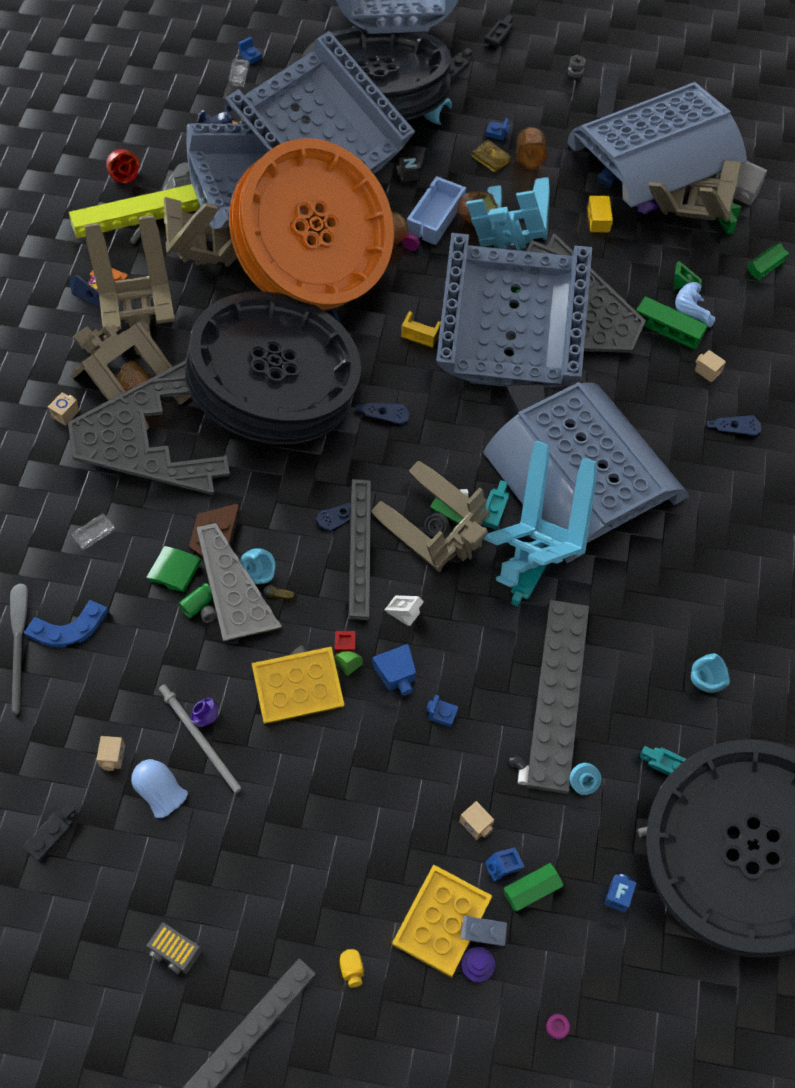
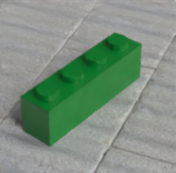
(671, 323)

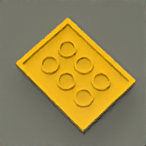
(297, 685)
(436, 920)

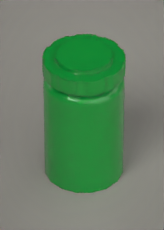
(196, 600)

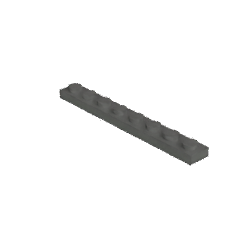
(359, 550)
(253, 1027)

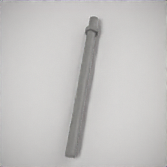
(170, 697)

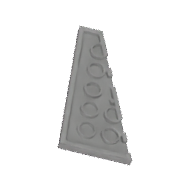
(235, 596)

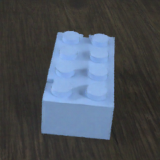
(435, 210)

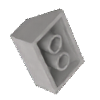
(749, 182)

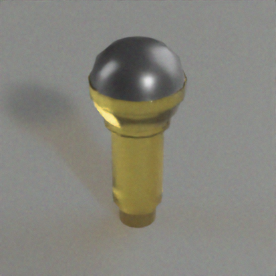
(271, 591)

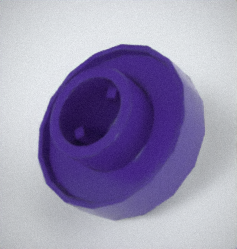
(647, 206)
(204, 712)
(478, 965)

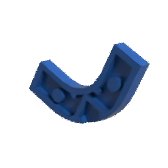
(67, 634)

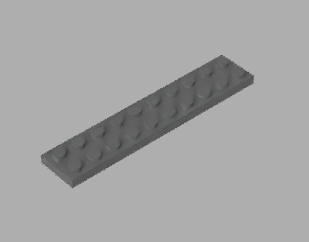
(558, 697)

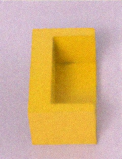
(599, 214)
(419, 332)

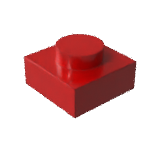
(344, 641)

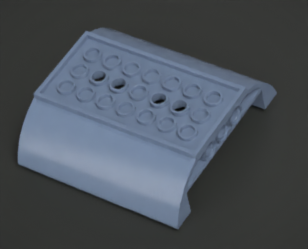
(396, 15)
(336, 101)
(663, 141)
(218, 160)
(546, 324)
(608, 441)

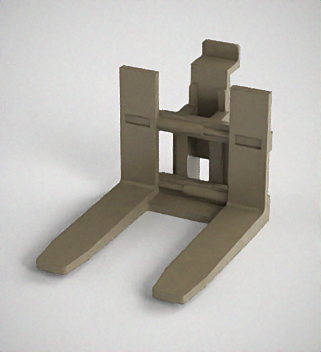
(707, 197)
(188, 233)
(124, 290)
(107, 345)
(466, 535)

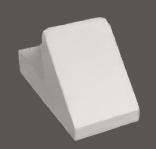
(404, 608)

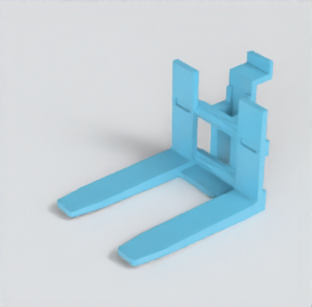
(501, 226)
(558, 541)

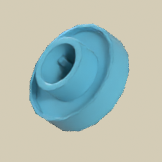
(585, 778)

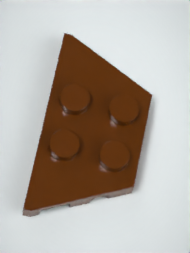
(223, 517)

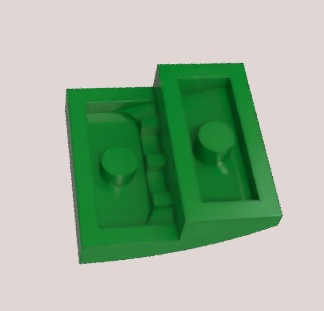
(174, 568)

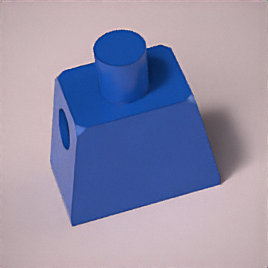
(396, 669)

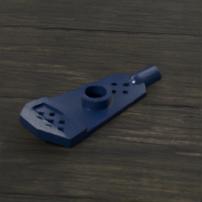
(82, 290)
(394, 412)
(745, 425)
(334, 517)

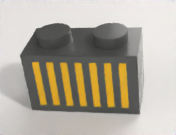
(173, 949)

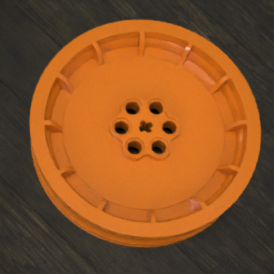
(348, 197)

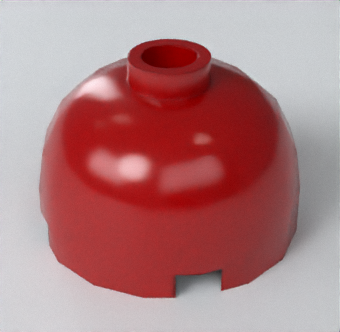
(122, 165)

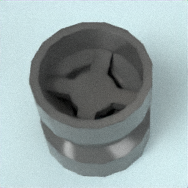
(576, 66)

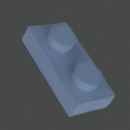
(483, 930)

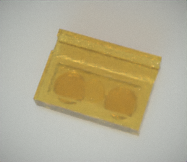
(491, 155)

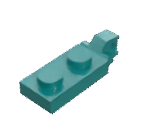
(495, 505)
(526, 584)
(661, 759)

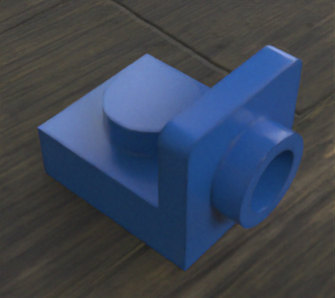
(248, 51)
(498, 130)
(441, 712)
(504, 863)

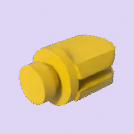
(351, 967)

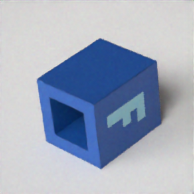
(620, 893)

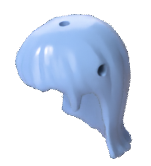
(687, 304)
(158, 787)

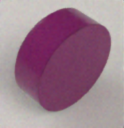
(411, 242)
(557, 1026)

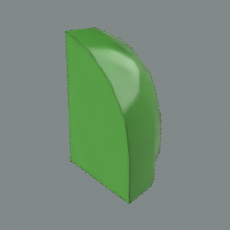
(348, 661)

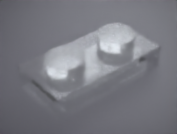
(238, 72)
(92, 531)

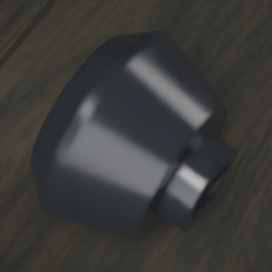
(432, 521)

